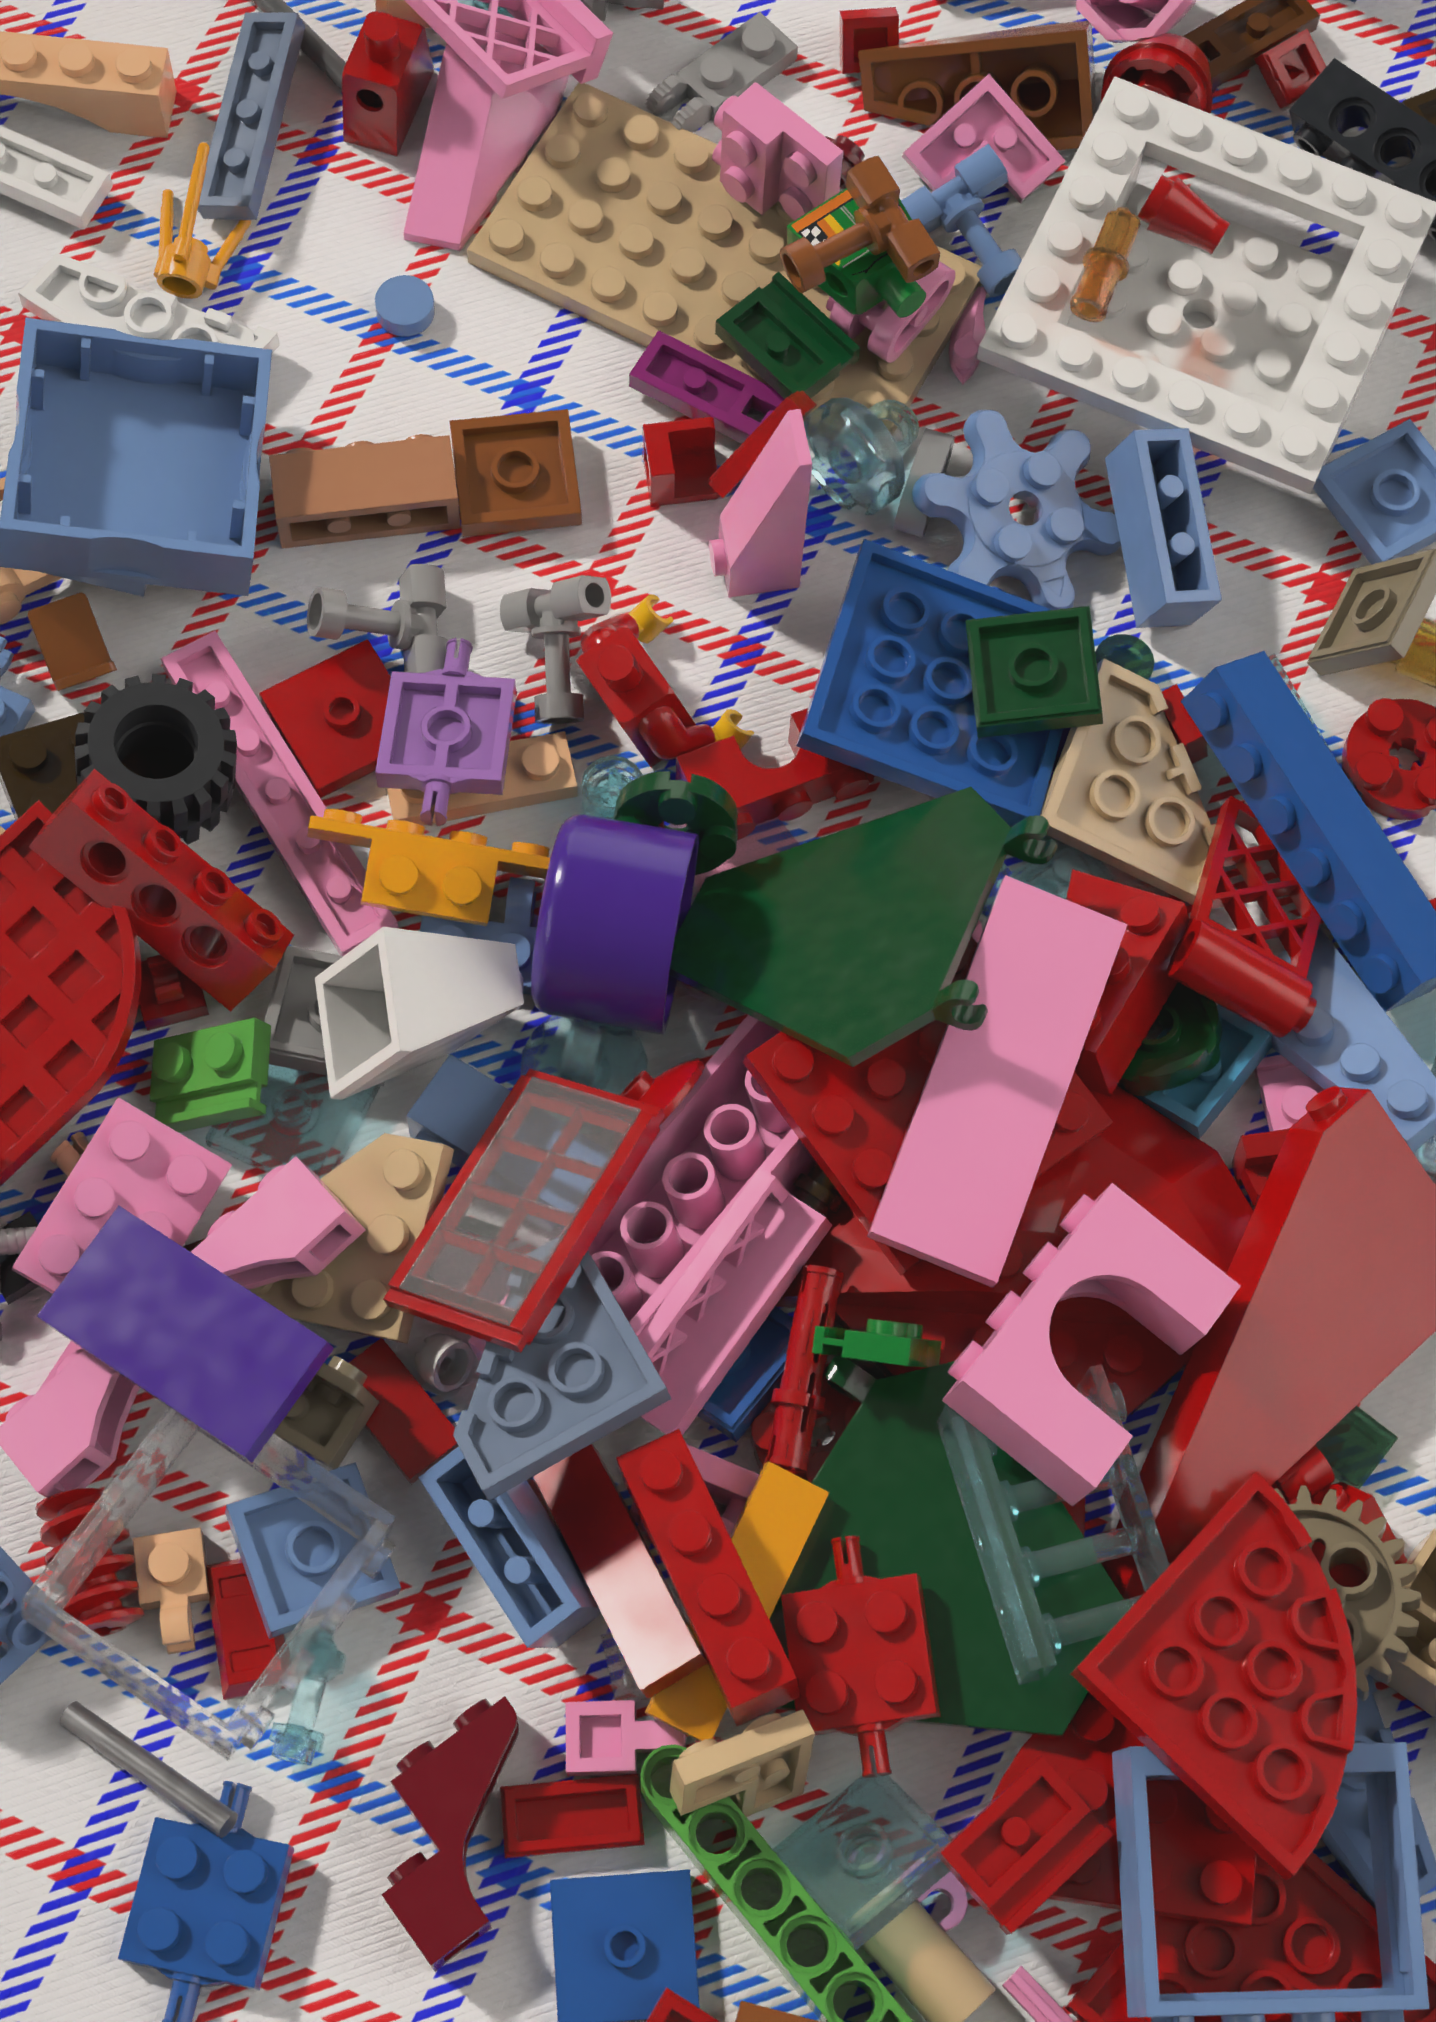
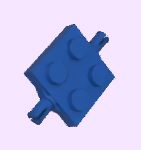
(206, 1905)

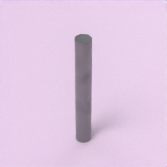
(148, 1769)

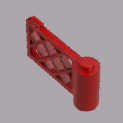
(1238, 965)

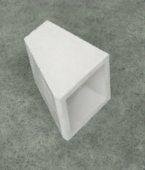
(409, 1002)

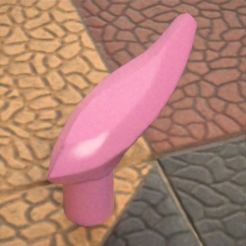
(967, 337)

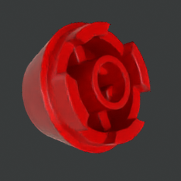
(1165, 66)

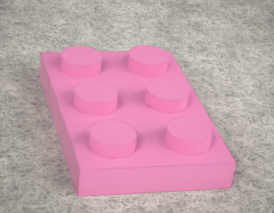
(127, 1165)

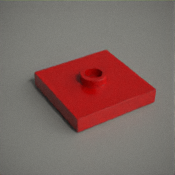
(333, 716)

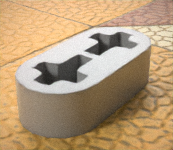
(931, 457)

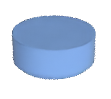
(404, 305)

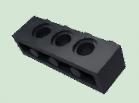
(1347, 100)

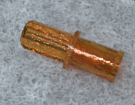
(1105, 265)

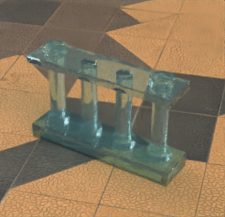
(1015, 1571)

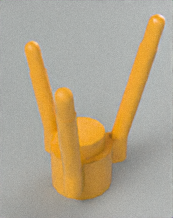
(184, 265)

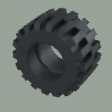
(171, 719)

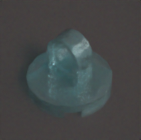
(856, 452)
(585, 1053)

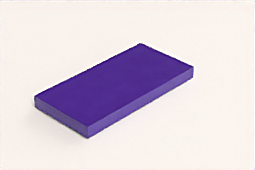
(185, 1333)

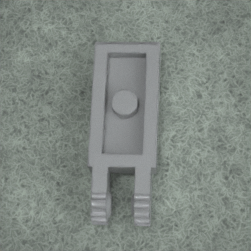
(745, 56)

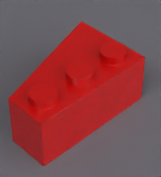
(1138, 977)

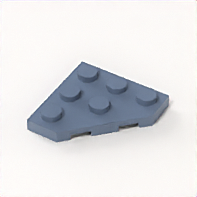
(562, 1390)

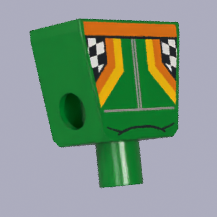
(860, 278)

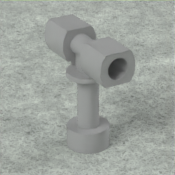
(555, 618)
(408, 625)

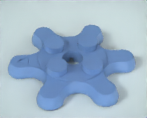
(980, 509)

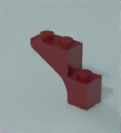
(447, 1796)

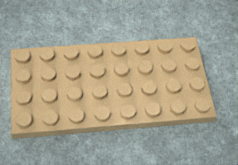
(643, 238)

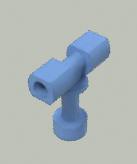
(958, 207)

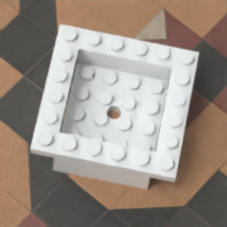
(1287, 324)

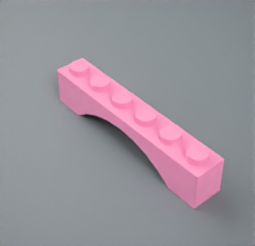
(77, 1419)

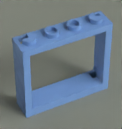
(1395, 1897)

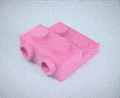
(774, 155)

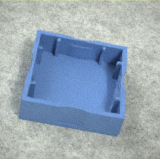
(135, 458)

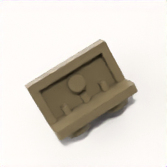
(329, 1413)

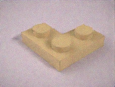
(753, 1768)

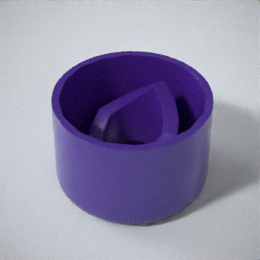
(612, 922)

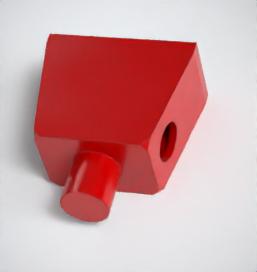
(390, 61)

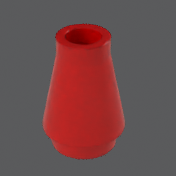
(1182, 215)

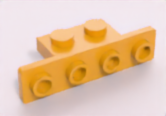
(429, 873)

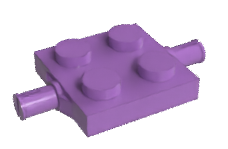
(446, 732)

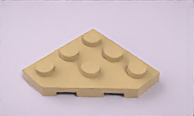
(1131, 789)
(392, 1194)

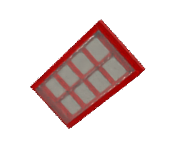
(524, 1209)

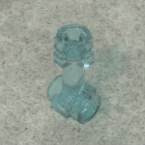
(297, 1739)

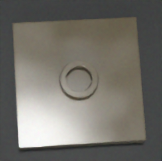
(1376, 614)

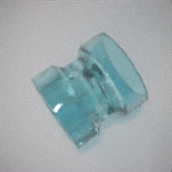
(603, 783)

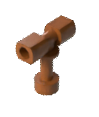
(878, 227)

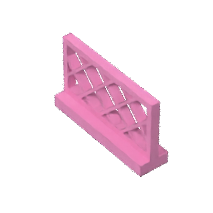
(562, 27)

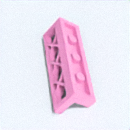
(727, 1295)

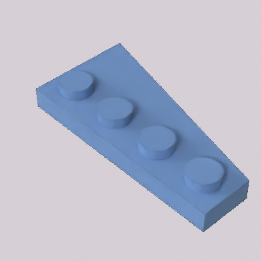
(1359, 1047)

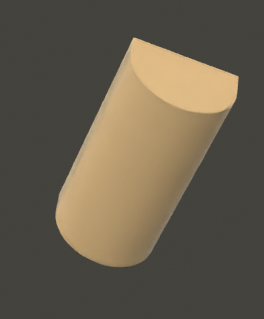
(928, 1967)

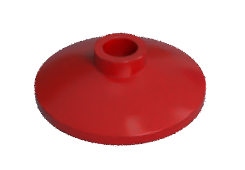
(667, 1088)

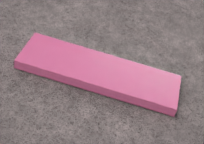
(998, 1086)

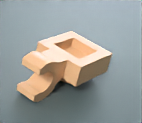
(171, 1578)

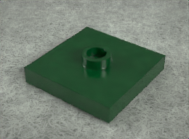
(1034, 672)

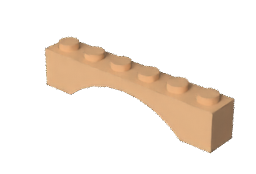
(103, 82)

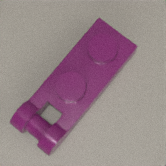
(702, 386)

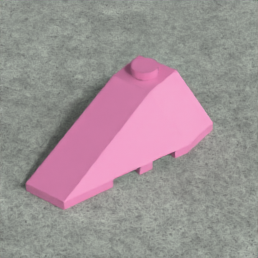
(473, 146)
(767, 517)

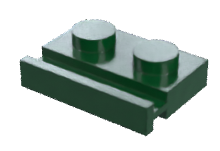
(786, 339)

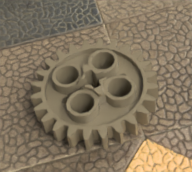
(1378, 1604)

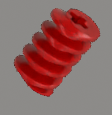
(99, 1597)

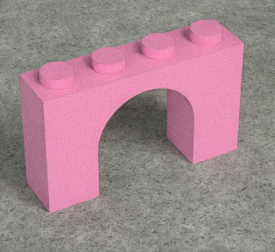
(1013, 1383)

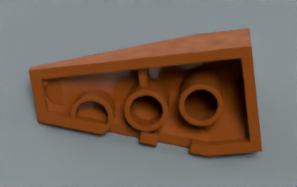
(1039, 67)

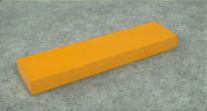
(769, 1544)

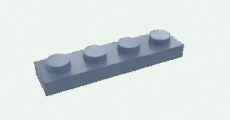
(250, 115)

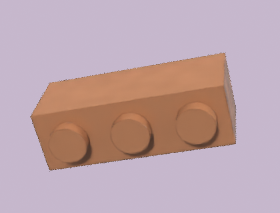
(364, 491)

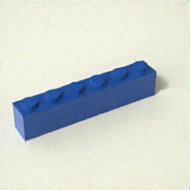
(1319, 827)

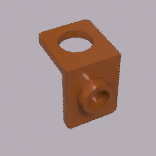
(70, 641)

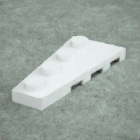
(92, 296)

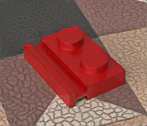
(1024, 1845)

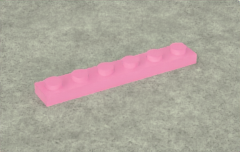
(282, 797)

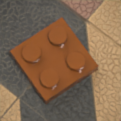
(515, 473)

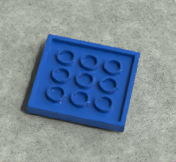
(901, 689)

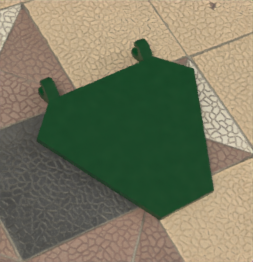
(857, 928)
(901, 1499)

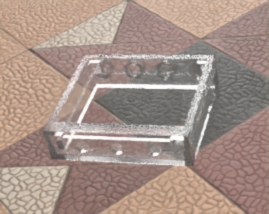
(114, 1510)

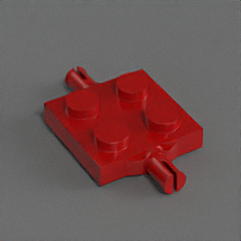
(861, 1655)

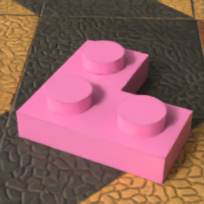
(980, 119)

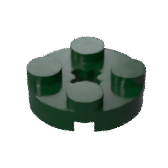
(699, 804)
(1183, 1052)

